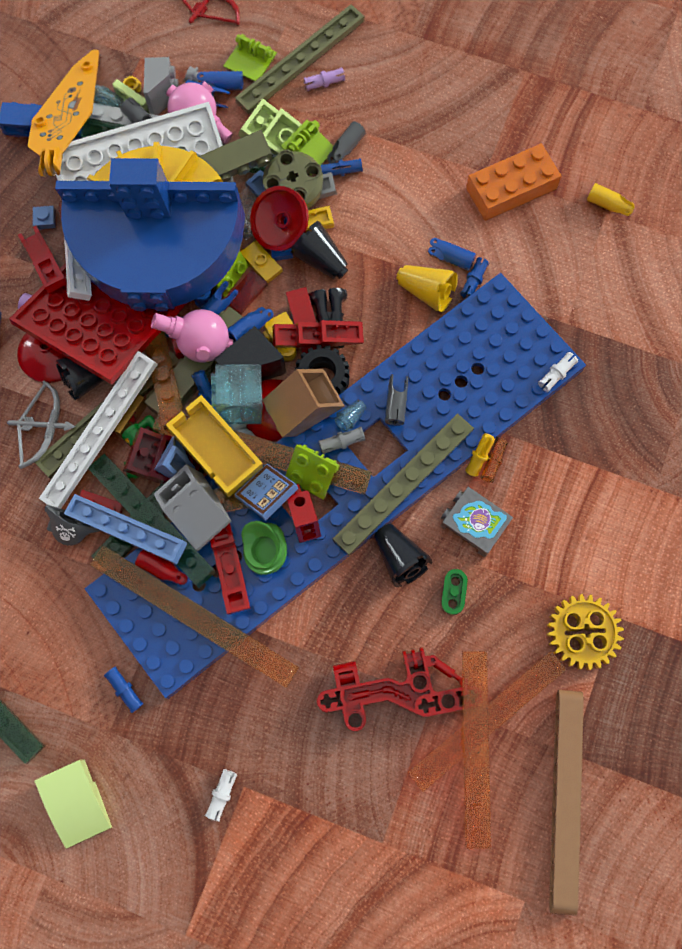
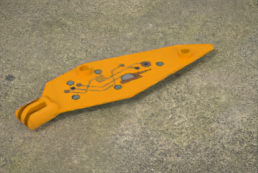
(64, 114)

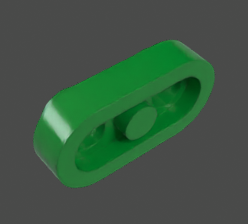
(455, 593)

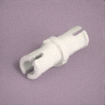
(558, 372)
(221, 795)

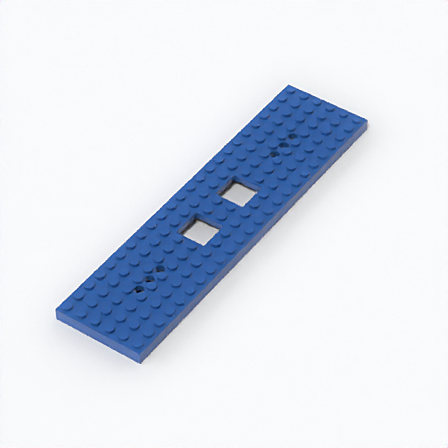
(486, 330)

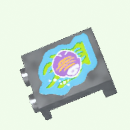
(476, 520)

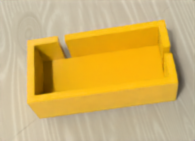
(215, 446)

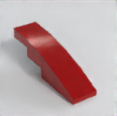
(314, 334)

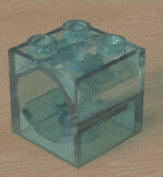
(237, 393)

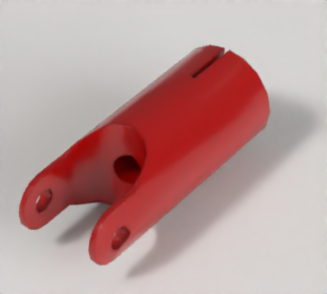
(160, 567)

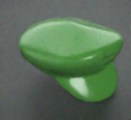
(263, 547)

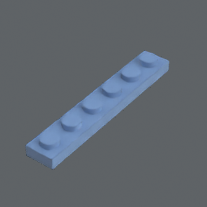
(126, 529)

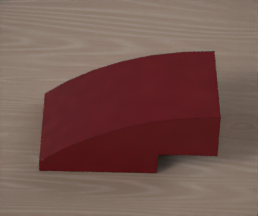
(146, 453)

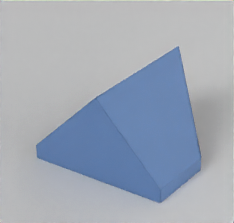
(173, 459)

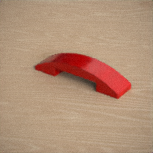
(230, 571)

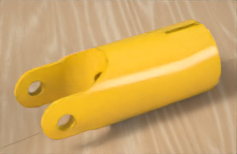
(610, 200)

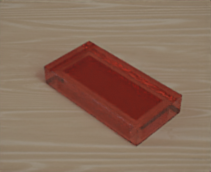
(248, 291)

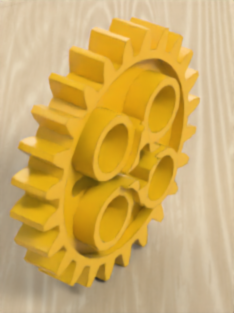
(587, 653)

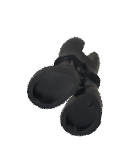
(336, 297)

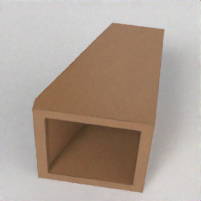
(302, 401)

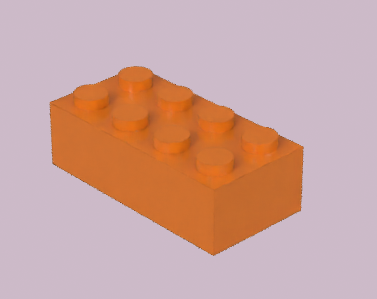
(513, 182)

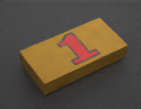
(131, 415)

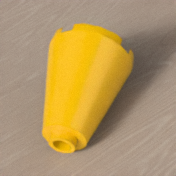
(429, 284)

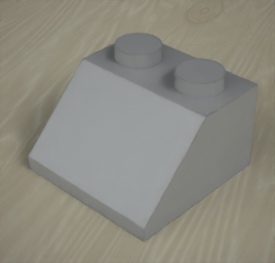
(157, 79)

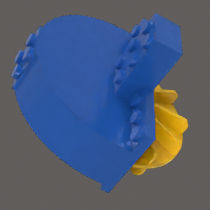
(153, 226)

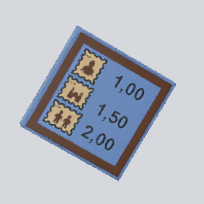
(266, 491)

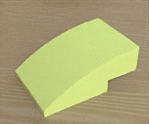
(275, 125)
(73, 803)

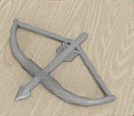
(50, 426)

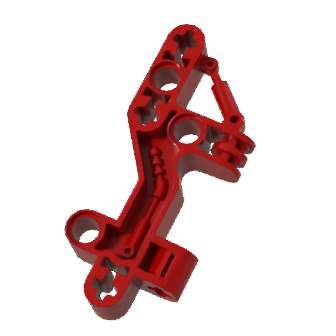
(403, 694)

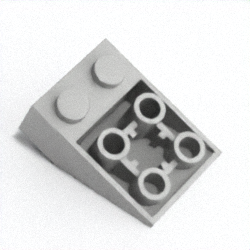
(192, 506)

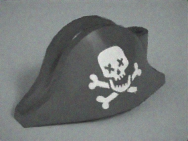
(65, 529)

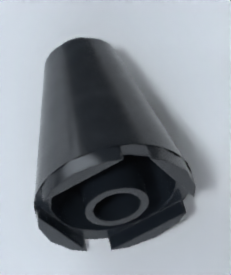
(320, 252)
(76, 378)
(401, 555)

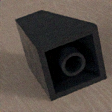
(254, 349)

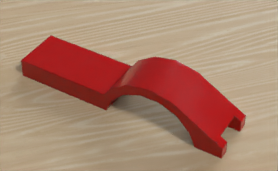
(43, 261)

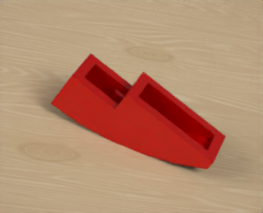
(300, 309)

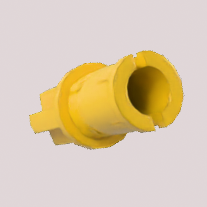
(480, 455)

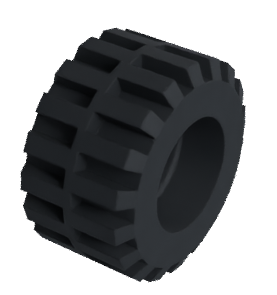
(327, 359)

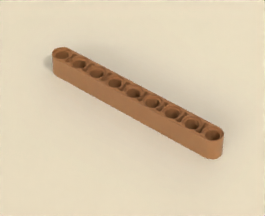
(566, 803)

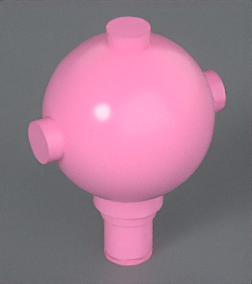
(195, 94)
(199, 334)

